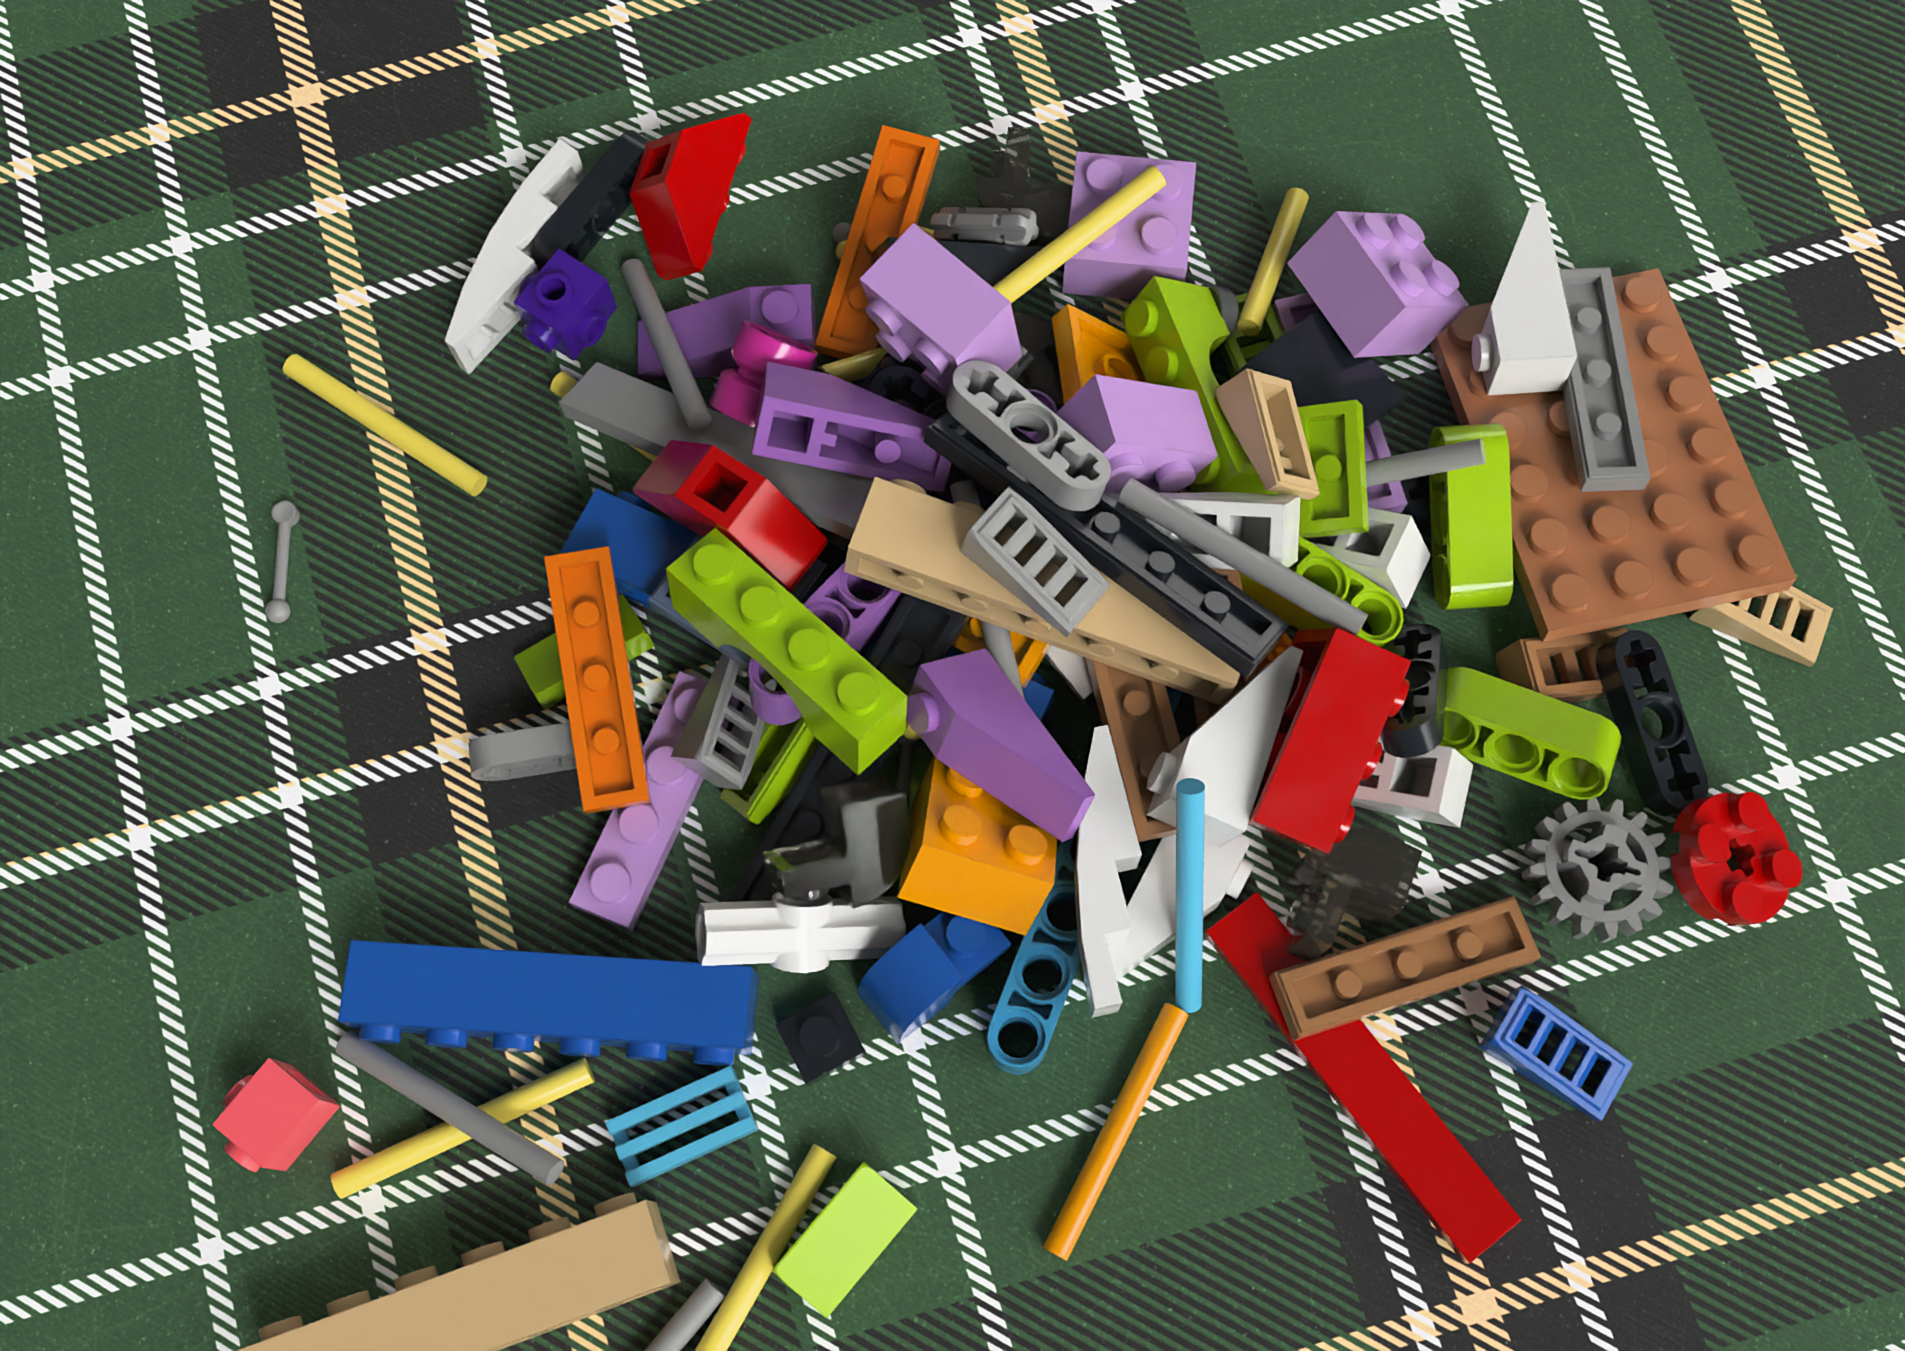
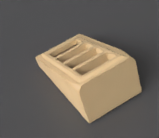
(1270, 431)
(1738, 623)

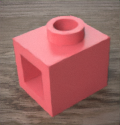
(273, 1116)

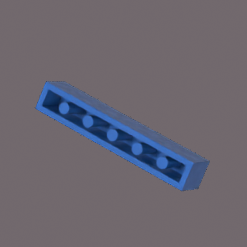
(549, 999)

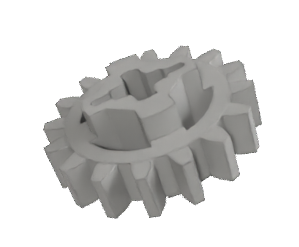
(1622, 855)

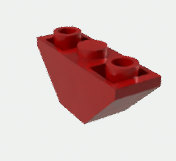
(685, 191)
(714, 490)

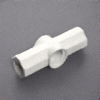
(796, 932)

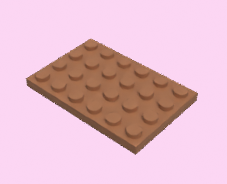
(1626, 554)

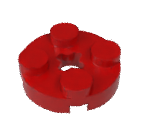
(1762, 855)

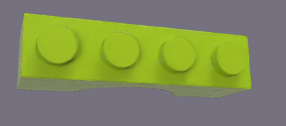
(1172, 335)
(832, 685)

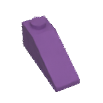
(710, 327)
(843, 429)
(995, 740)

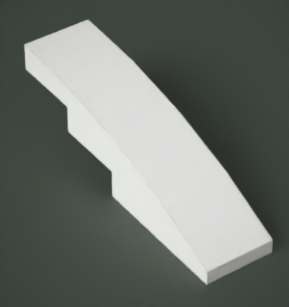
(505, 260)
(1103, 848)

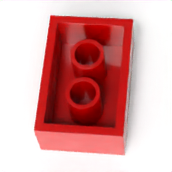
(1328, 736)

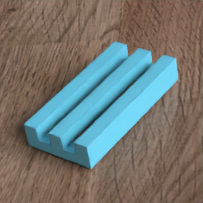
(628, 1149)

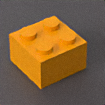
(975, 854)

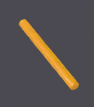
(1115, 1131)

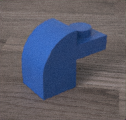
(927, 969)

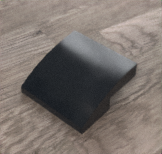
(1326, 371)

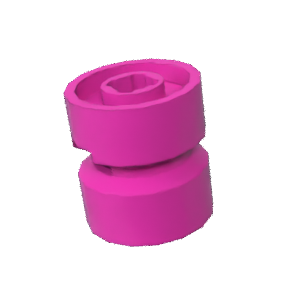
(754, 345)

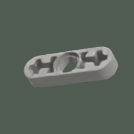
(993, 403)

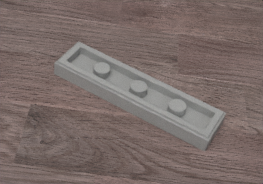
(1600, 388)

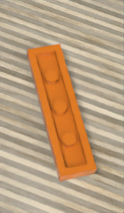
(886, 208)
(597, 680)

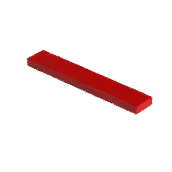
(1372, 1093)

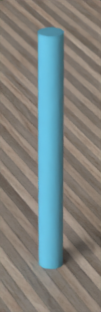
(1189, 893)

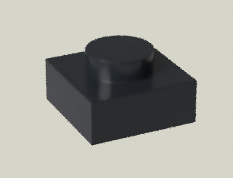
(820, 1039)

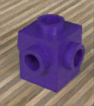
(565, 306)

